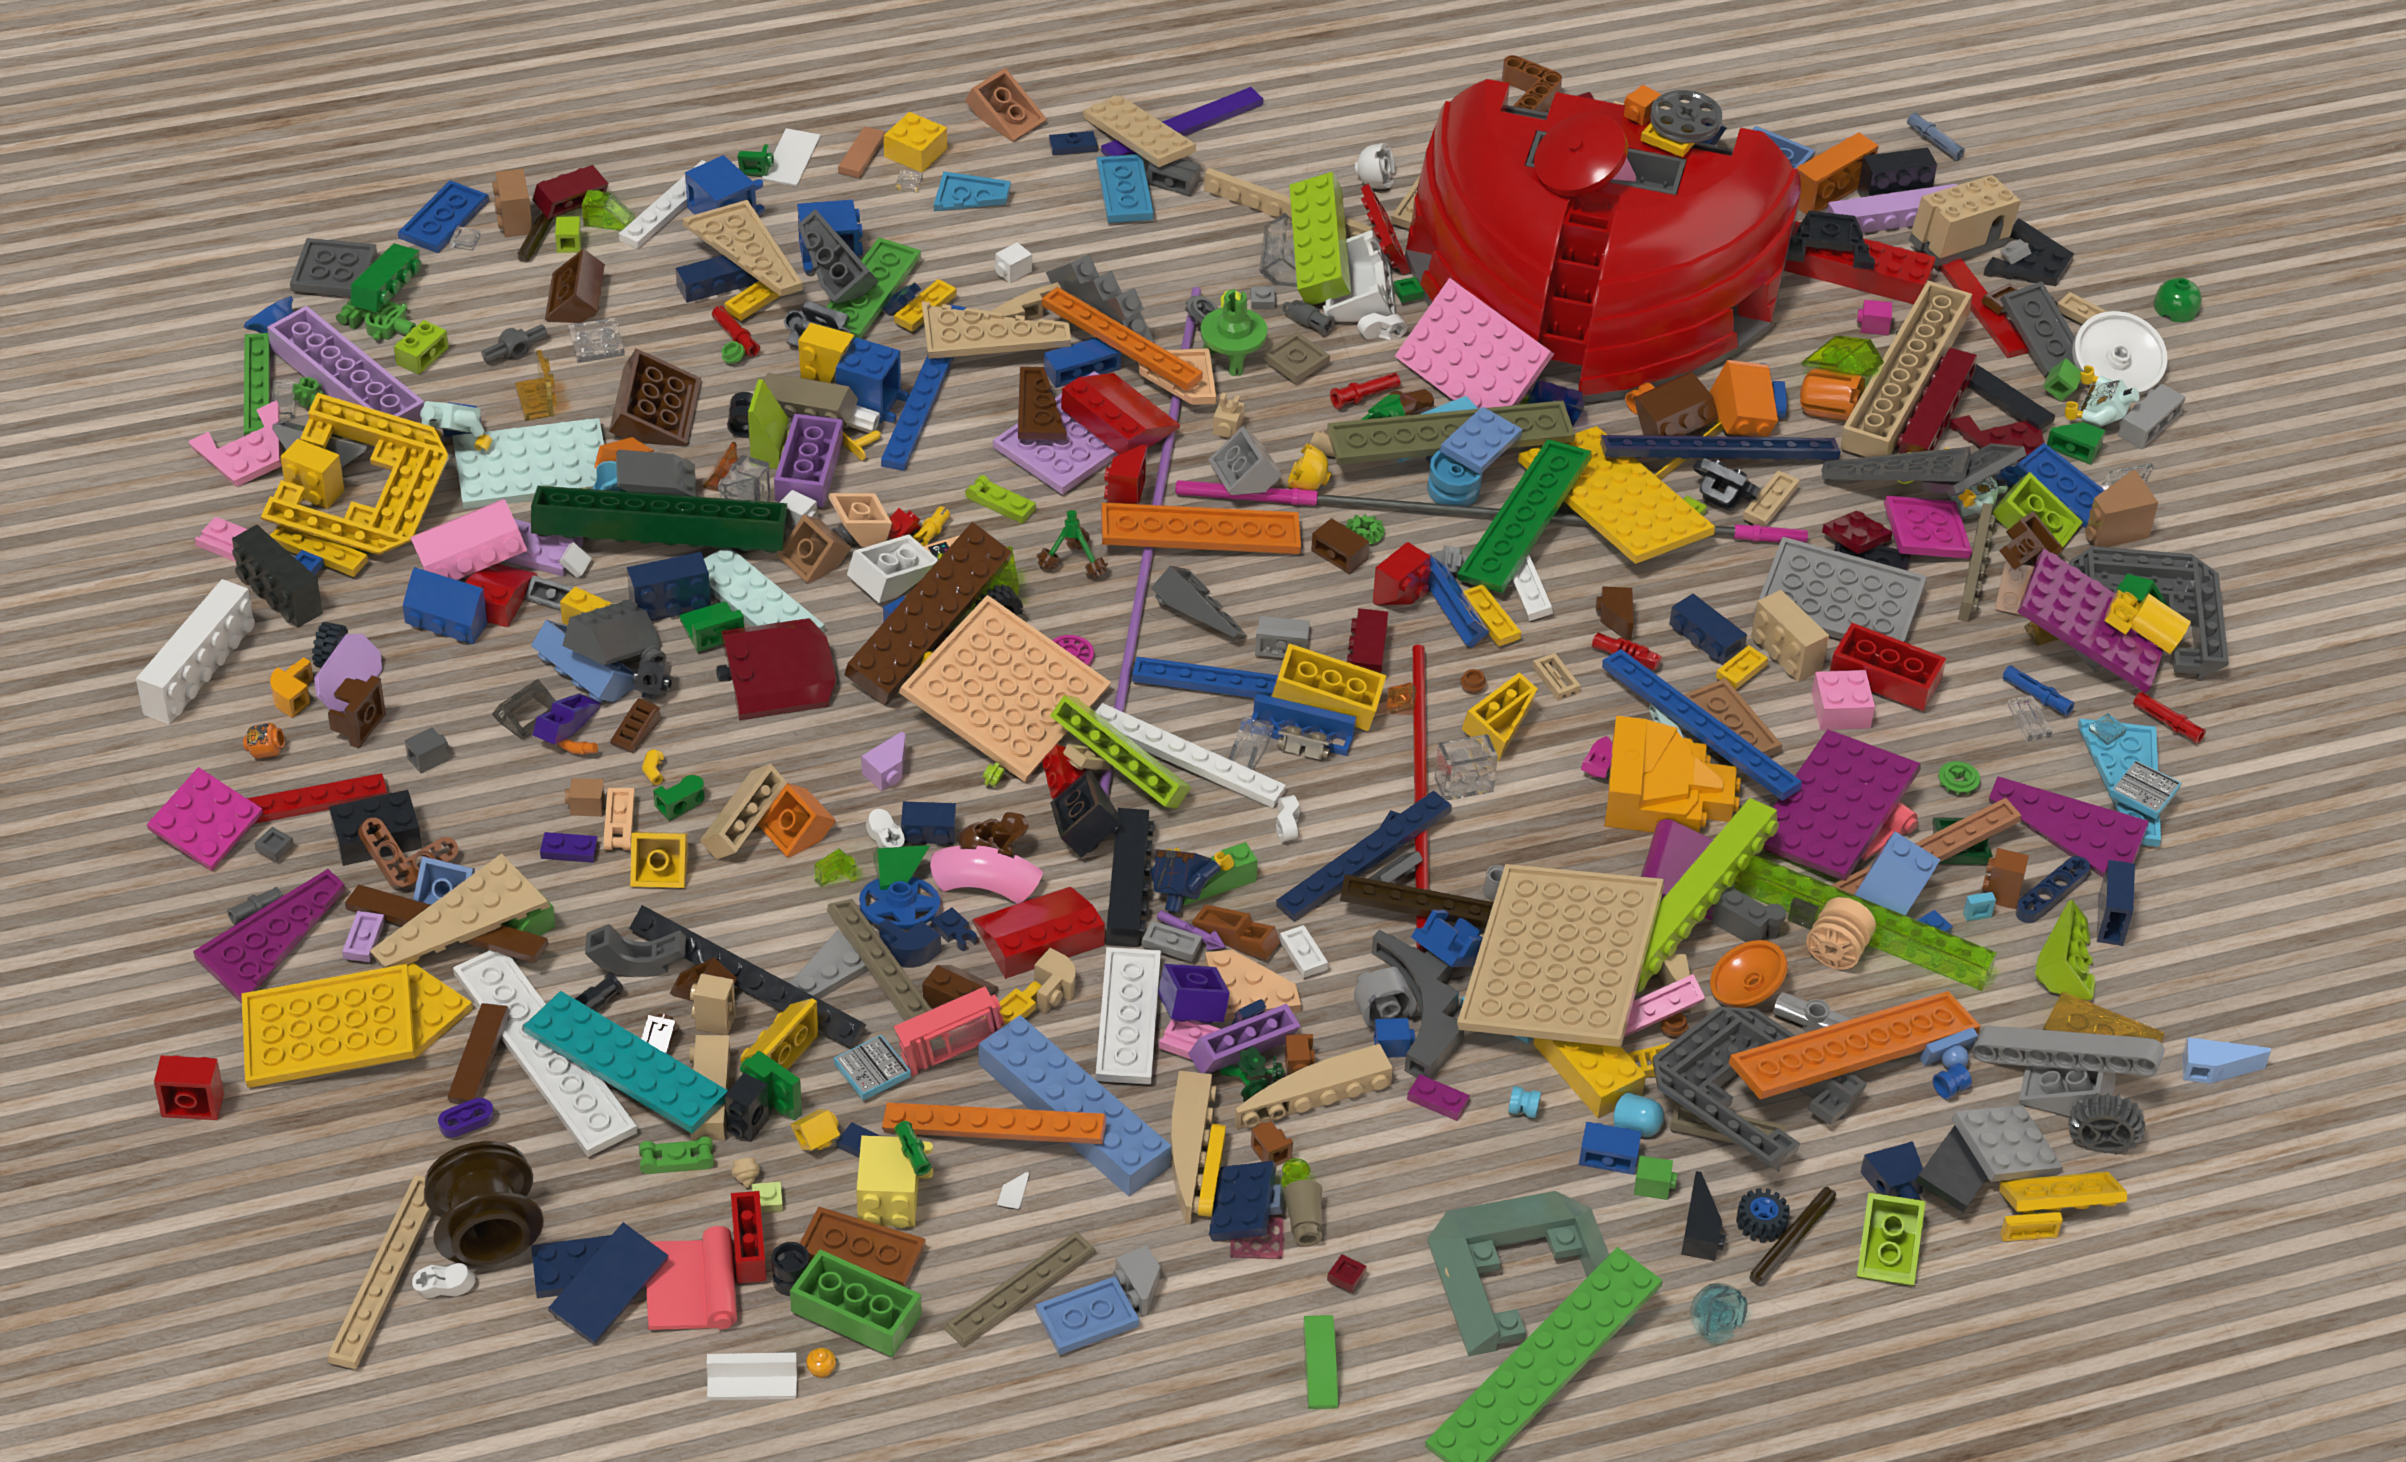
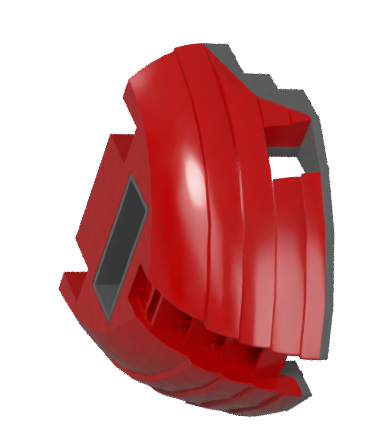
(1613, 279)

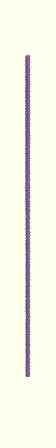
(1147, 554)

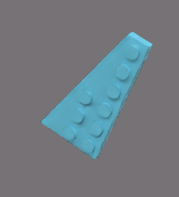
(2114, 759)

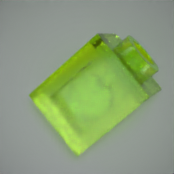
(833, 866)

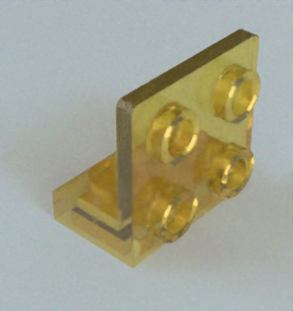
(536, 394)

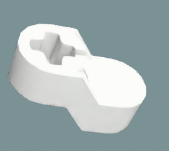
(1381, 326)
(1288, 817)
(884, 830)
(443, 1280)

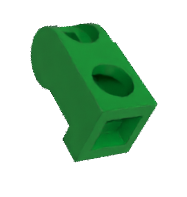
(679, 797)

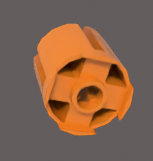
(1830, 393)

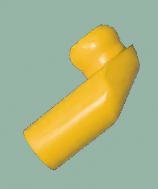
(649, 766)

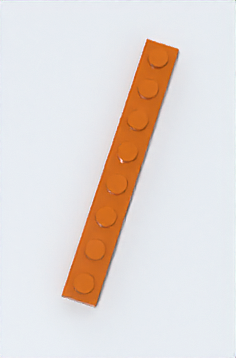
(1122, 338)
(997, 1123)

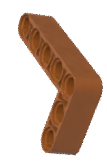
(1536, 80)

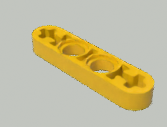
(1211, 1169)

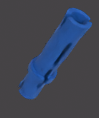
(2047, 695)

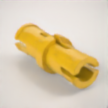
(932, 526)

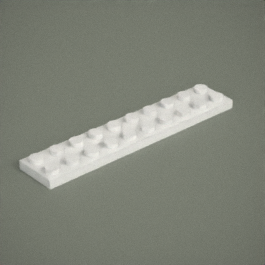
(572, 1092)

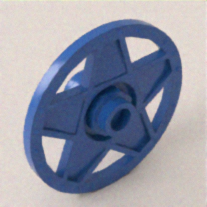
(900, 902)

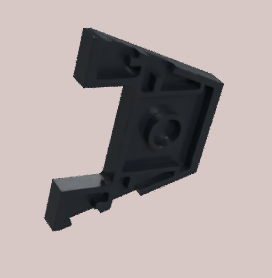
(1831, 232)
(2045, 263)

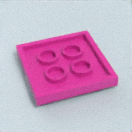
(1927, 527)
(204, 818)

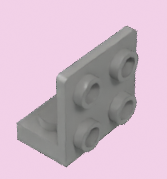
(1276, 633)

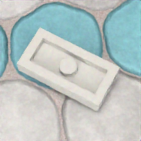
(1303, 951)

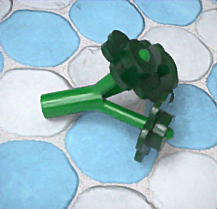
(1252, 1065)

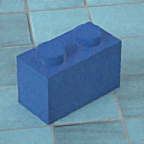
(1610, 1148)

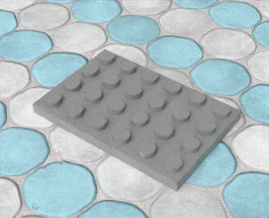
(1845, 589)

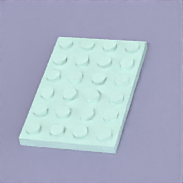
(525, 458)

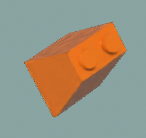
(1745, 399)

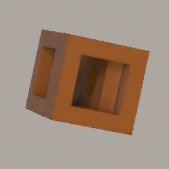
(1298, 1052)
(1271, 1143)

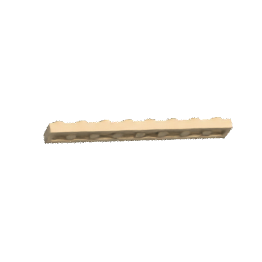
(1262, 198)
(381, 1278)

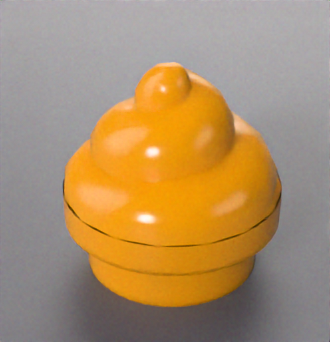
(821, 1362)

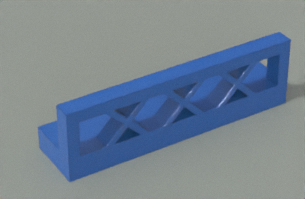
(1455, 604)
(1309, 718)

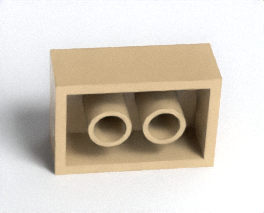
(1789, 635)

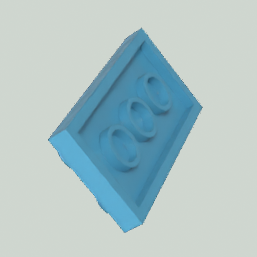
(1124, 188)

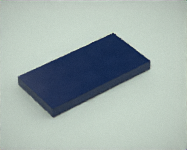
(608, 1283)

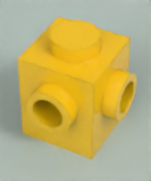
(816, 1130)

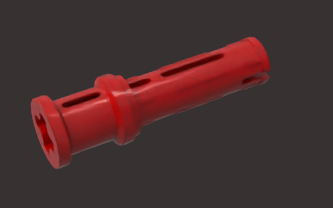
(1356, 392)

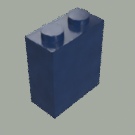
(2115, 902)

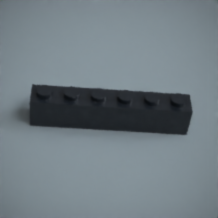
(1128, 876)

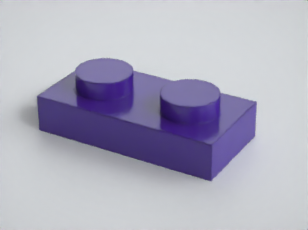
(569, 847)

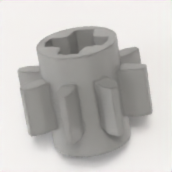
(1452, 558)

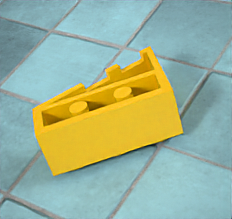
(821, 352)
(1501, 712)

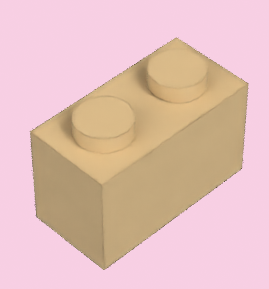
(713, 1004)

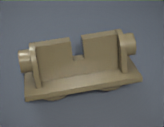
(1314, 743)

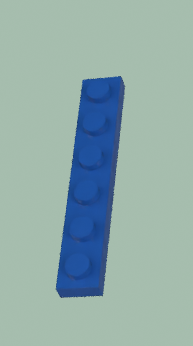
(1202, 677)

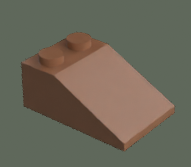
(1005, 106)

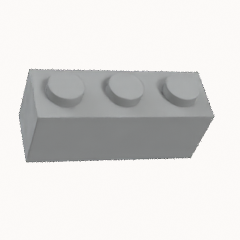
(2151, 416)

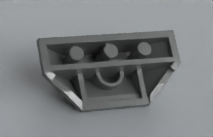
(346, 448)

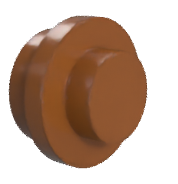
(1473, 681)
(1674, 1025)

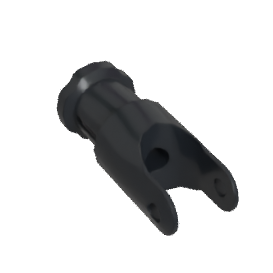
(597, 996)

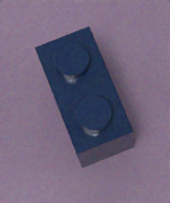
(928, 822)

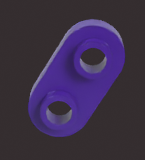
(465, 1117)

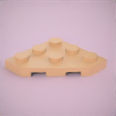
(1200, 393)
(1250, 982)

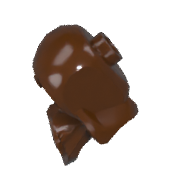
(995, 833)

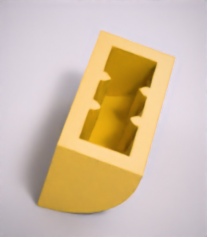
(2159, 624)

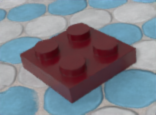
(1857, 532)

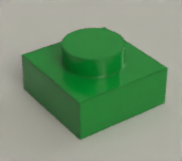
(1408, 289)

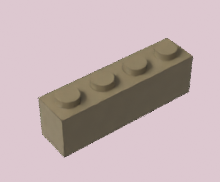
(812, 397)

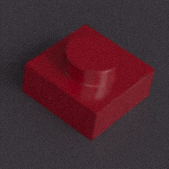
(1346, 1273)

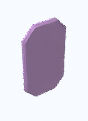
(351, 659)

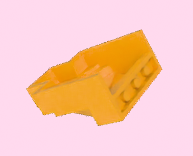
(1665, 777)

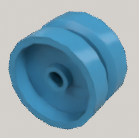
(1452, 481)

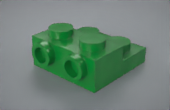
(783, 1086)

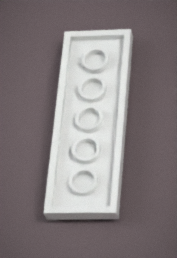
(1128, 1015)

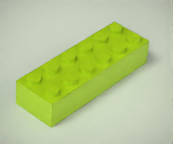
(1319, 239)

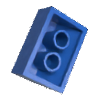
(445, 606)

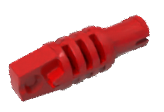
(1638, 652)

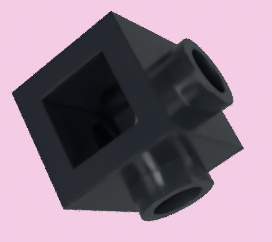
(652, 678)

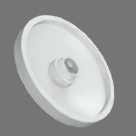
(2122, 349)

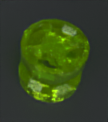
(1294, 1170)

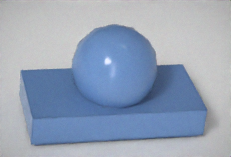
(1950, 1049)

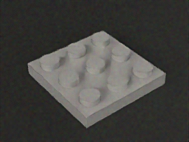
(2007, 1143)

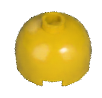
(1309, 470)

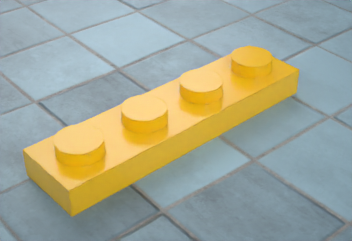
(333, 553)

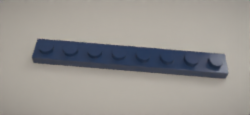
(1364, 855)

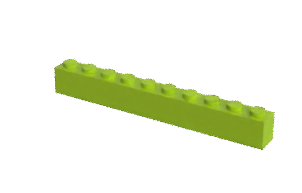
(1706, 882)

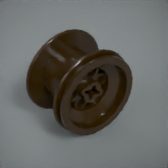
(482, 1203)

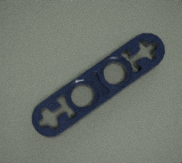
(2048, 886)

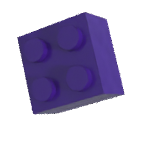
(1193, 993)

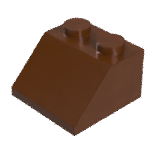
(949, 983)

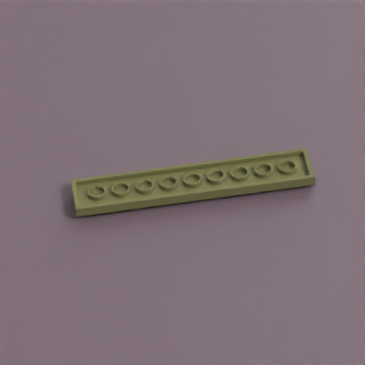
(1424, 433)

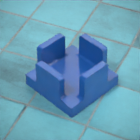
(1454, 945)

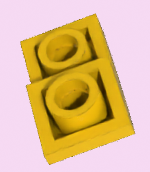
(2122, 611)

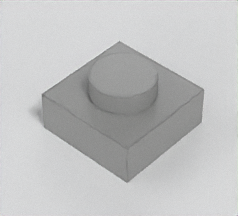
(2015, 251)
(1262, 297)

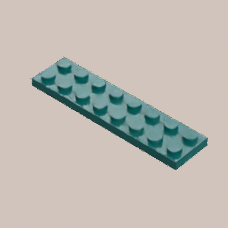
(626, 1061)

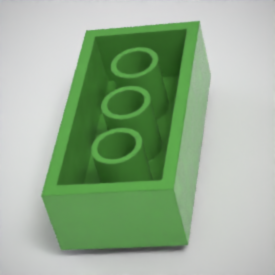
(856, 1303)

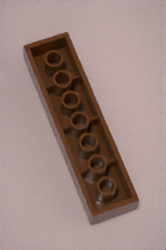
(928, 613)

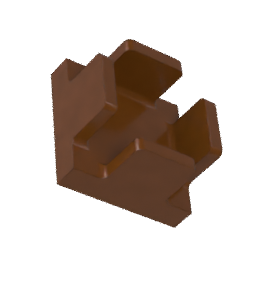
(362, 713)

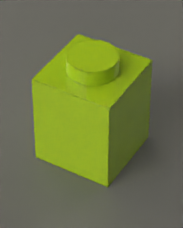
(568, 234)

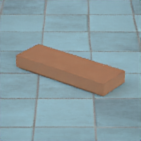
(861, 152)

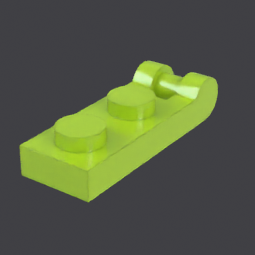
(1000, 499)

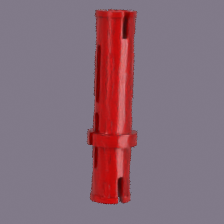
(737, 333)
(2178, 722)

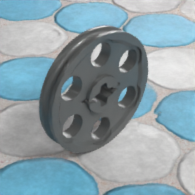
(1686, 116)

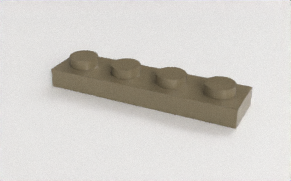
(1688, 1122)

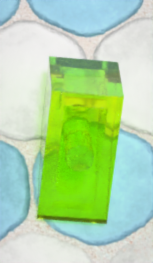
(605, 211)

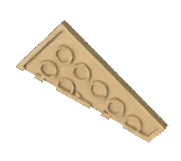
(745, 240)
(467, 911)

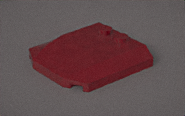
(779, 668)

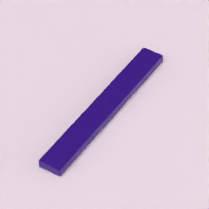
(1199, 117)

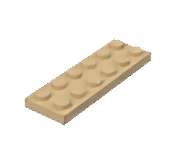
(1139, 131)

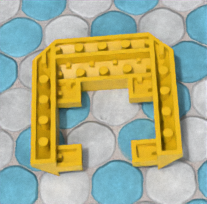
(400, 445)

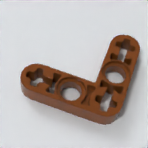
(406, 865)

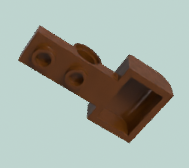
(2029, 539)

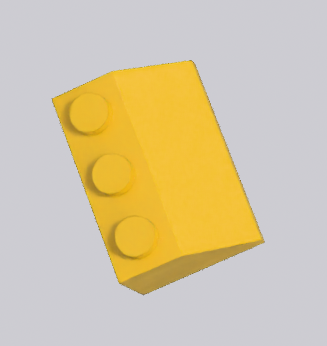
(788, 1035)

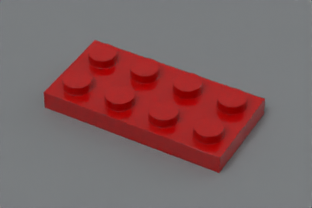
(1384, 230)

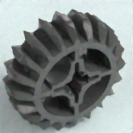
(2106, 1123)

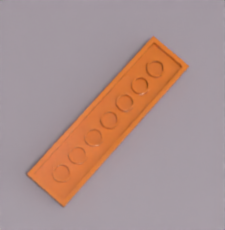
(1200, 528)

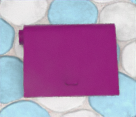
(1673, 853)

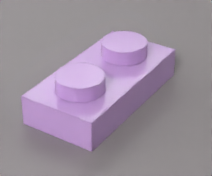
(363, 936)

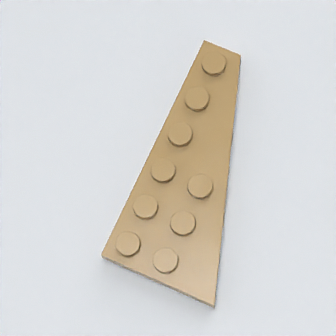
(986, 332)

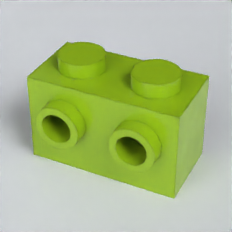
(421, 347)

